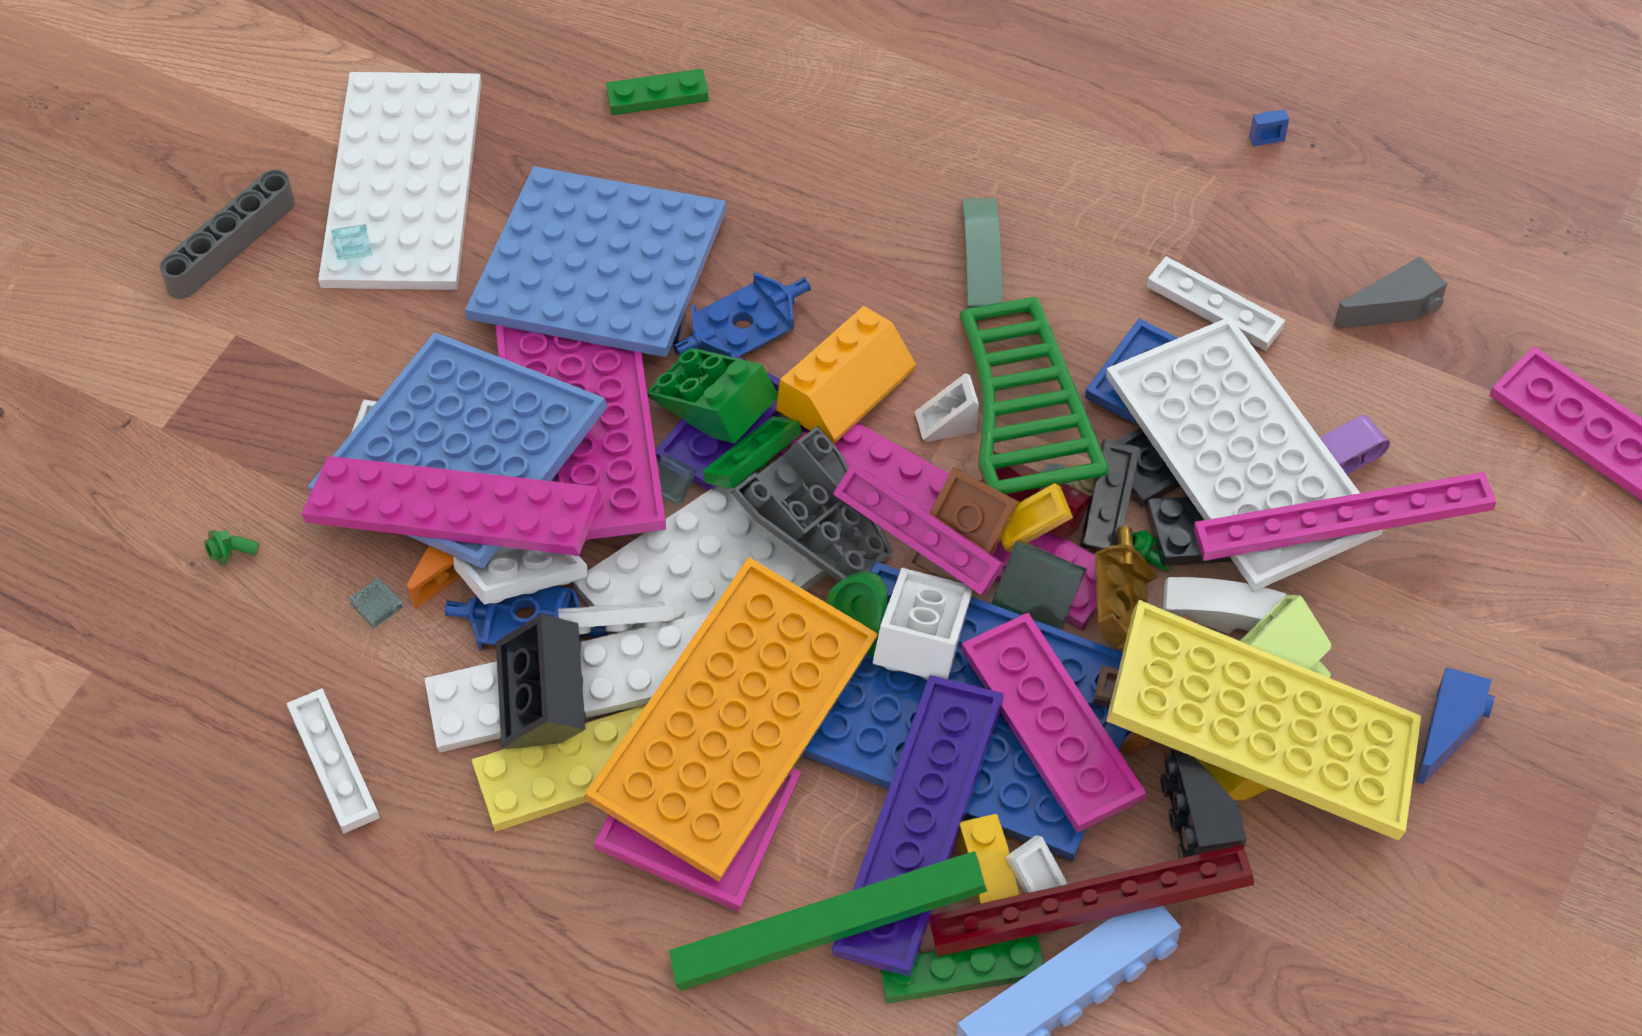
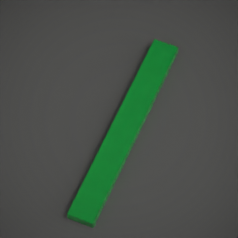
(827, 920)

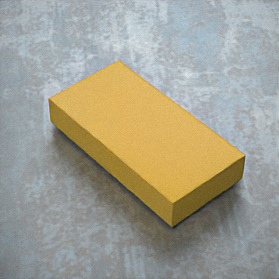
(1037, 516)

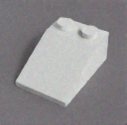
(922, 624)

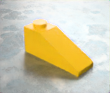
(988, 841)

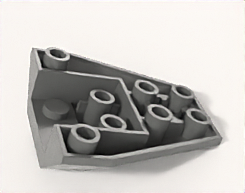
(798, 506)

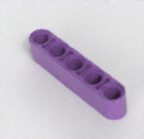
(1356, 443)

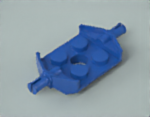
(762, 303)
(498, 619)

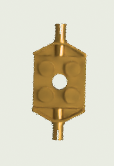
(1120, 585)

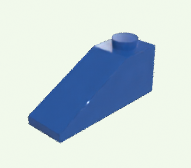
(1455, 717)

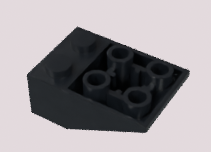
(1200, 807)

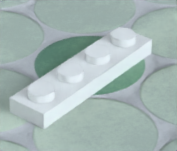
(1215, 302)
(333, 761)

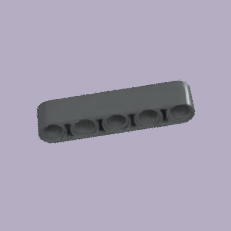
(227, 234)

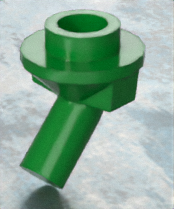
(221, 544)
(1143, 544)

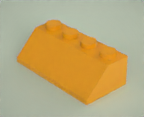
(845, 375)

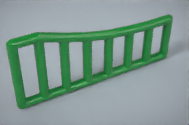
(991, 409)

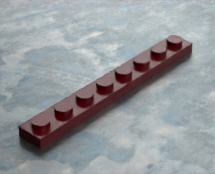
(1091, 900)

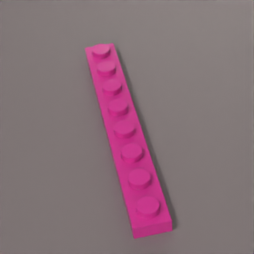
(1344, 516)

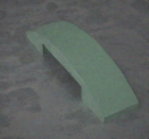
(982, 251)

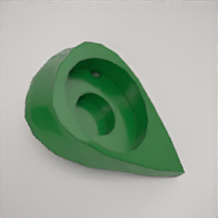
(861, 598)

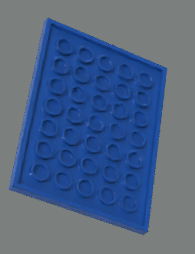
(878, 706)

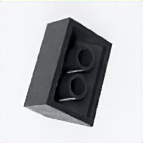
(540, 683)

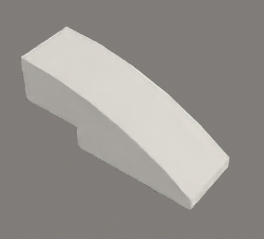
(1218, 602)

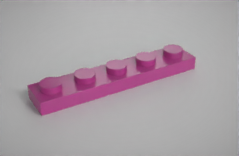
(919, 529)

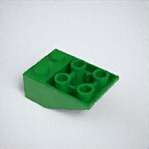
(715, 393)

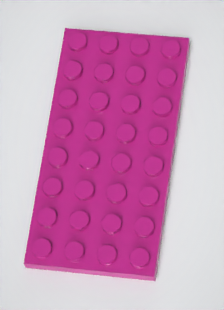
(620, 446)

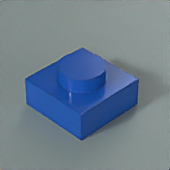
(1269, 127)

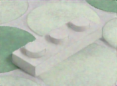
(620, 615)

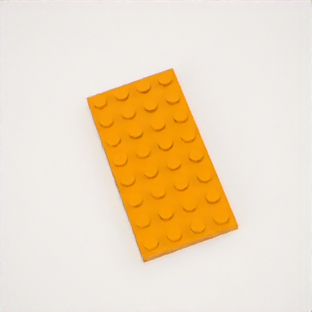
(731, 719)

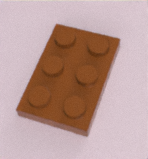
(971, 510)

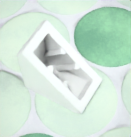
(950, 412)

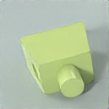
(1291, 634)

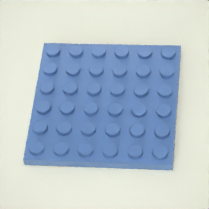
(597, 261)
(476, 416)

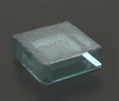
(351, 242)
(674, 478)
(375, 602)

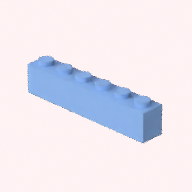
(1077, 976)

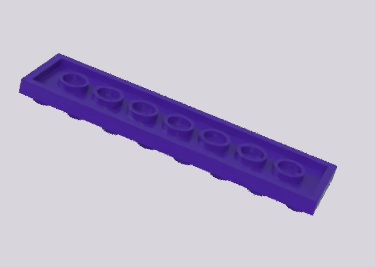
(924, 810)

